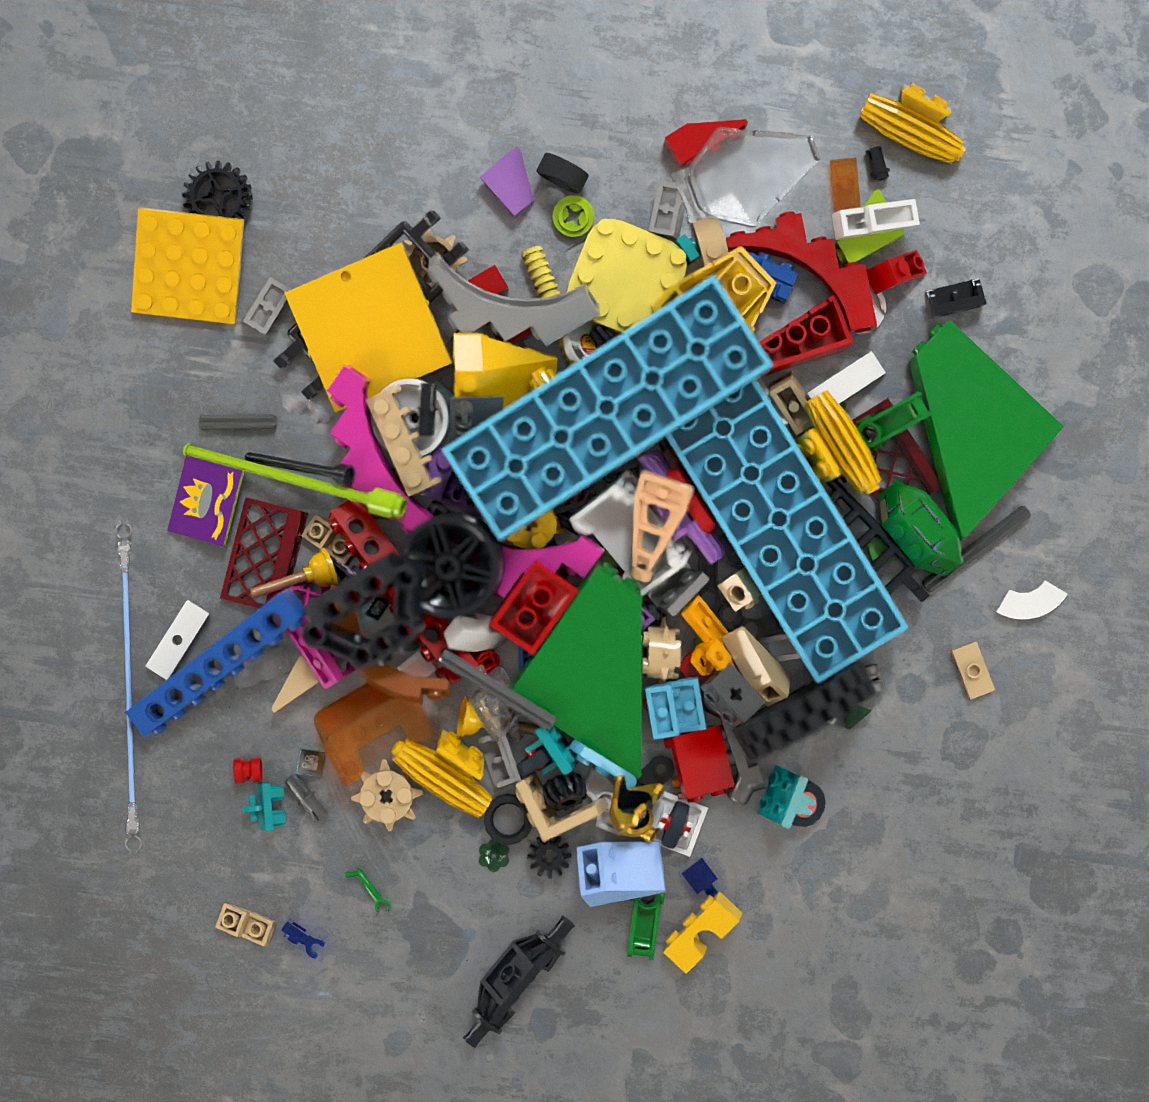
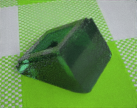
(855, 716)

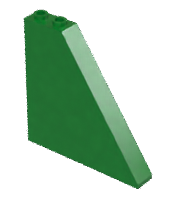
(980, 426)
(593, 668)

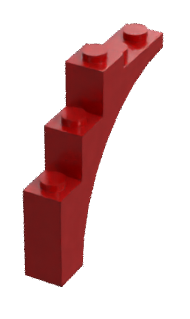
(820, 260)

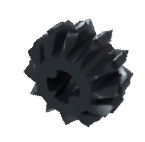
(564, 791)
(556, 861)

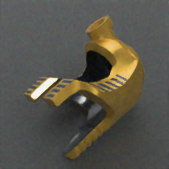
(630, 809)

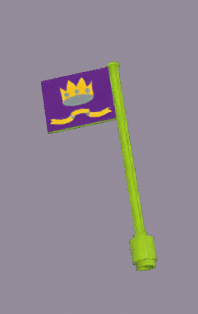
(212, 486)

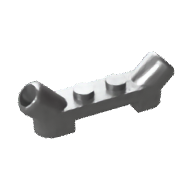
(748, 776)

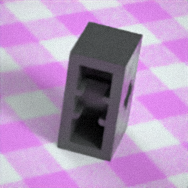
(732, 695)

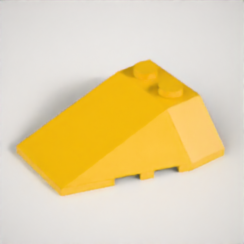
(741, 279)
(495, 367)

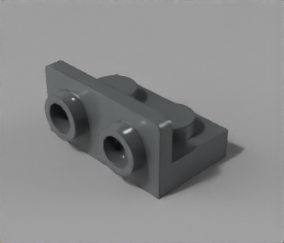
(677, 590)

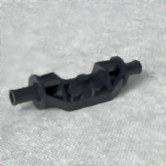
(512, 975)

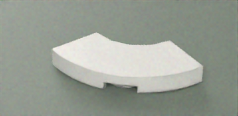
(1031, 604)
(598, 787)

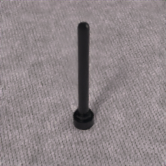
(342, 473)

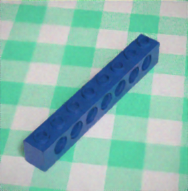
(145, 712)

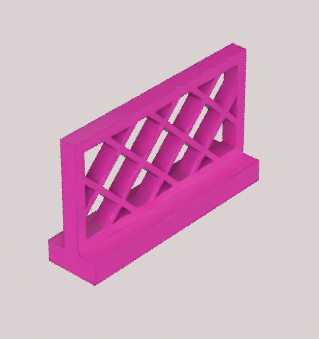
(320, 660)

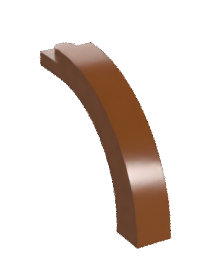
(392, 681)

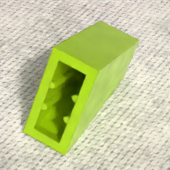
(861, 247)

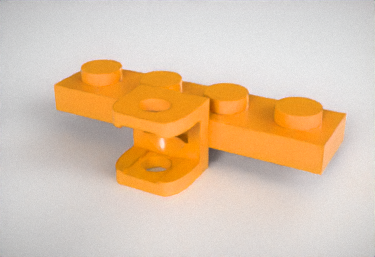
(710, 631)

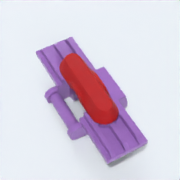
(698, 521)

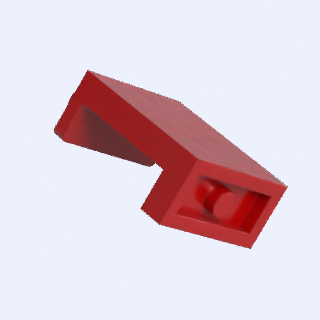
(701, 763)

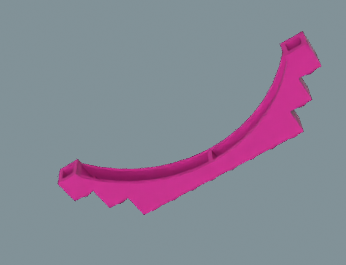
(373, 472)

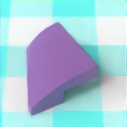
(510, 182)

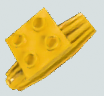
(915, 123)
(837, 446)
(446, 771)

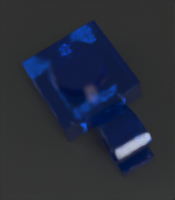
(701, 877)
(296, 933)

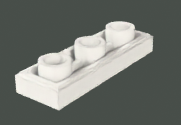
(168, 653)

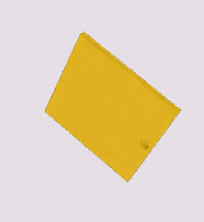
(370, 320)

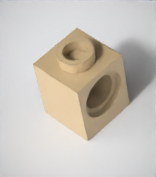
(733, 593)

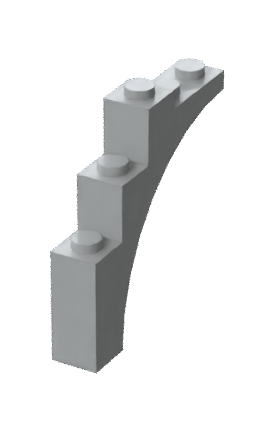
(474, 307)

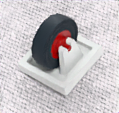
(677, 822)

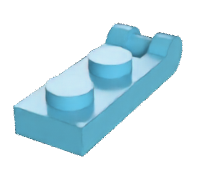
(602, 764)

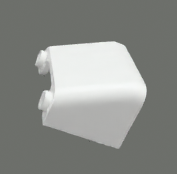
(611, 521)

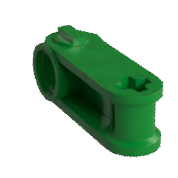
(893, 420)
(644, 926)

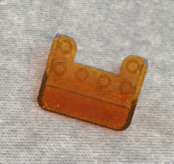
(361, 719)

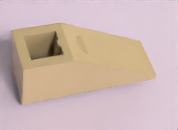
(758, 666)

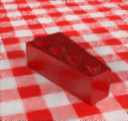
(809, 337)

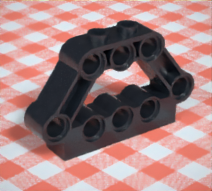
(406, 610)
(766, 624)

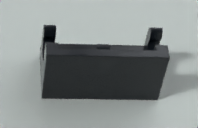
(955, 298)

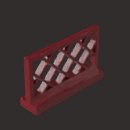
(911, 451)
(286, 555)

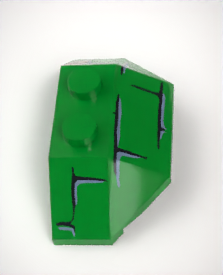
(920, 529)

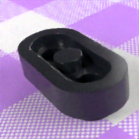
(649, 774)

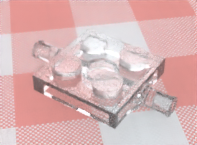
(495, 715)

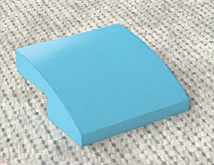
(675, 707)

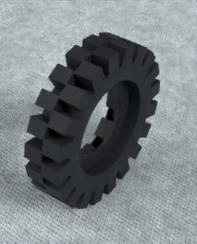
(804, 711)

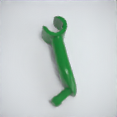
(369, 887)

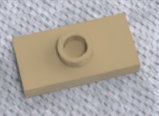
(973, 670)

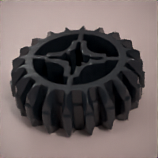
(228, 193)

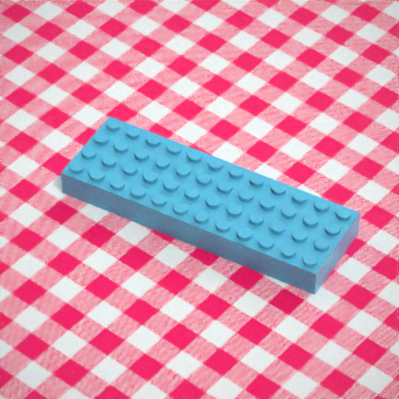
(607, 408)
(787, 532)

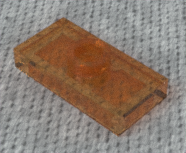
(845, 184)

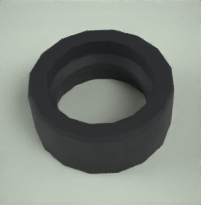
(562, 173)
(491, 829)

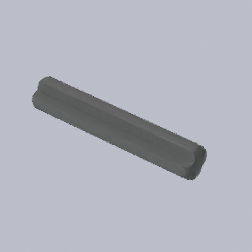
(264, 421)

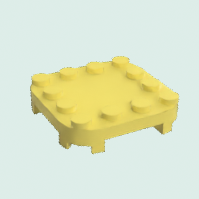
(626, 272)

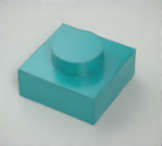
(690, 247)

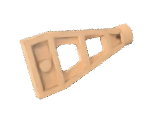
(664, 493)

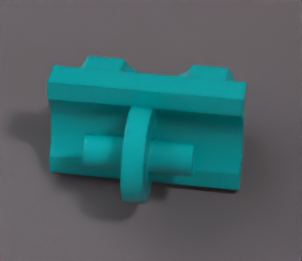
(267, 817)

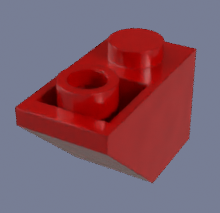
(896, 271)

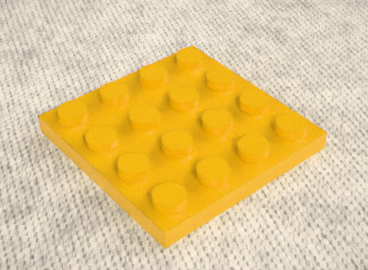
(187, 265)

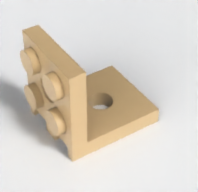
(530, 792)

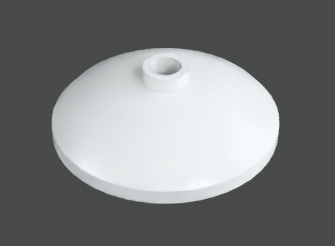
(410, 397)

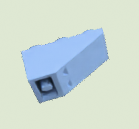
(620, 871)

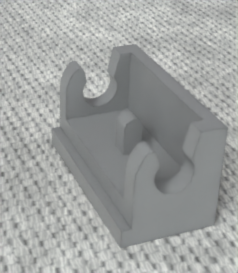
(667, 211)
(266, 305)
(500, 760)

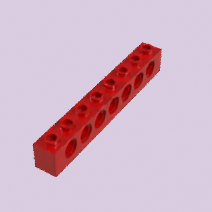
(372, 534)

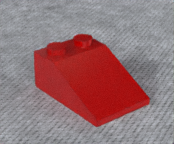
(533, 606)

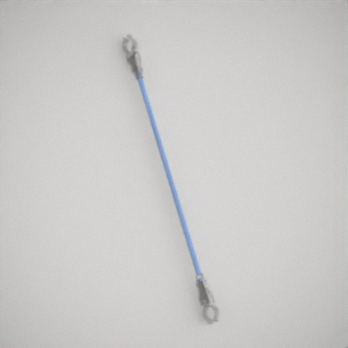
(124, 550)

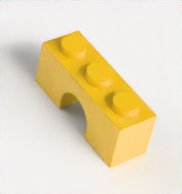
(716, 915)

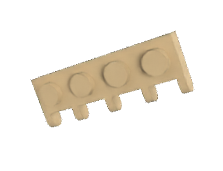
(401, 442)

